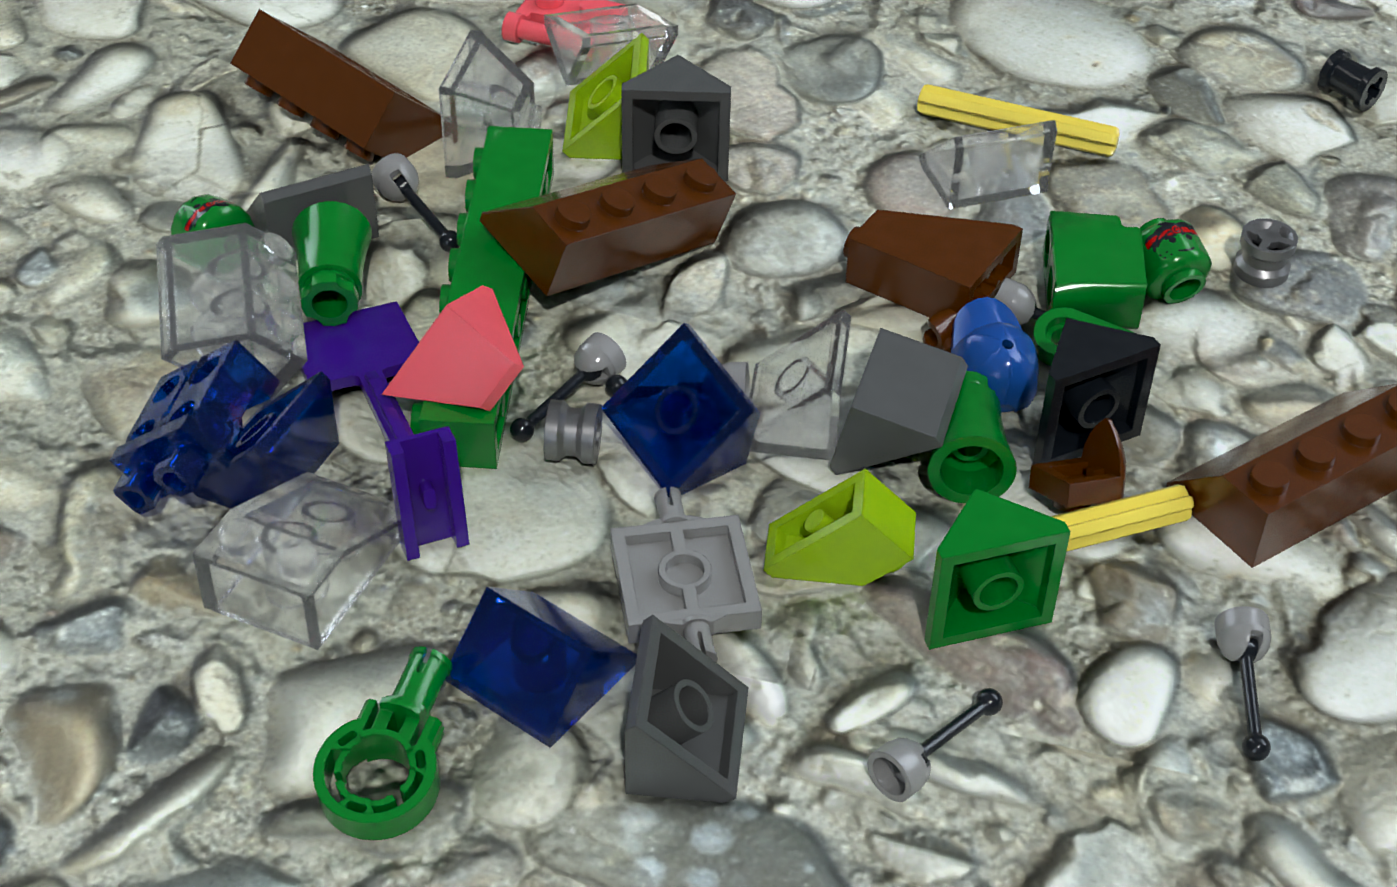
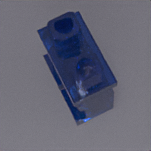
(190, 426)

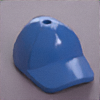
(998, 348)

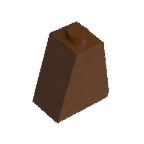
(931, 259)

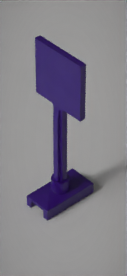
(420, 465)

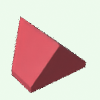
(462, 357)

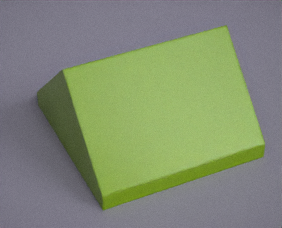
(596, 105)

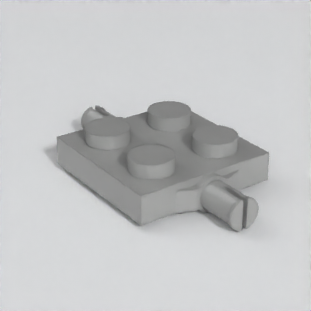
(686, 574)

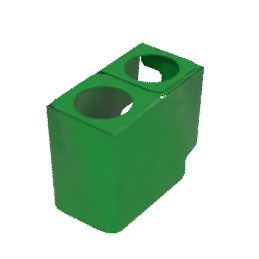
(1095, 267)

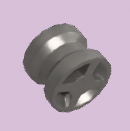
(1265, 253)
(573, 431)

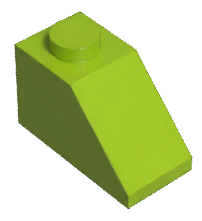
(843, 535)

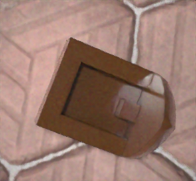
(1085, 480)

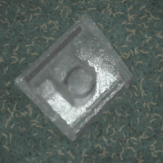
(592, 36)
(992, 164)
(803, 392)

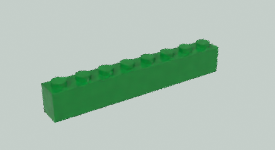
(507, 170)

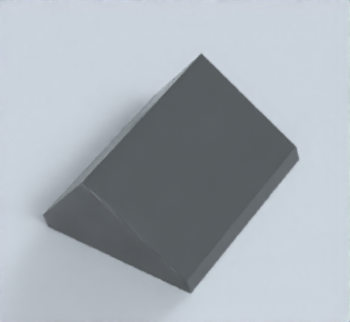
(675, 116)
(277, 208)
(900, 403)
(682, 721)

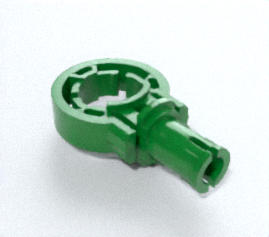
(395, 732)

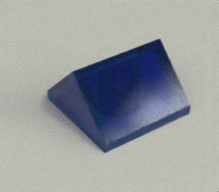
(684, 414)
(278, 444)
(535, 663)

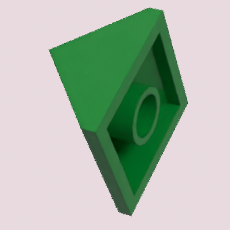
(995, 571)

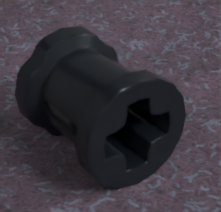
(1352, 80)

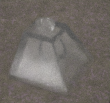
(482, 92)

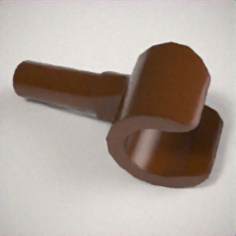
(940, 330)

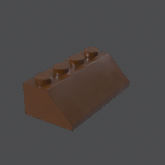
(334, 91)
(612, 223)
(1299, 475)

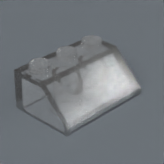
(227, 289)

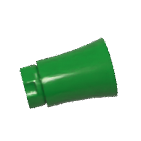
(331, 257)
(974, 446)

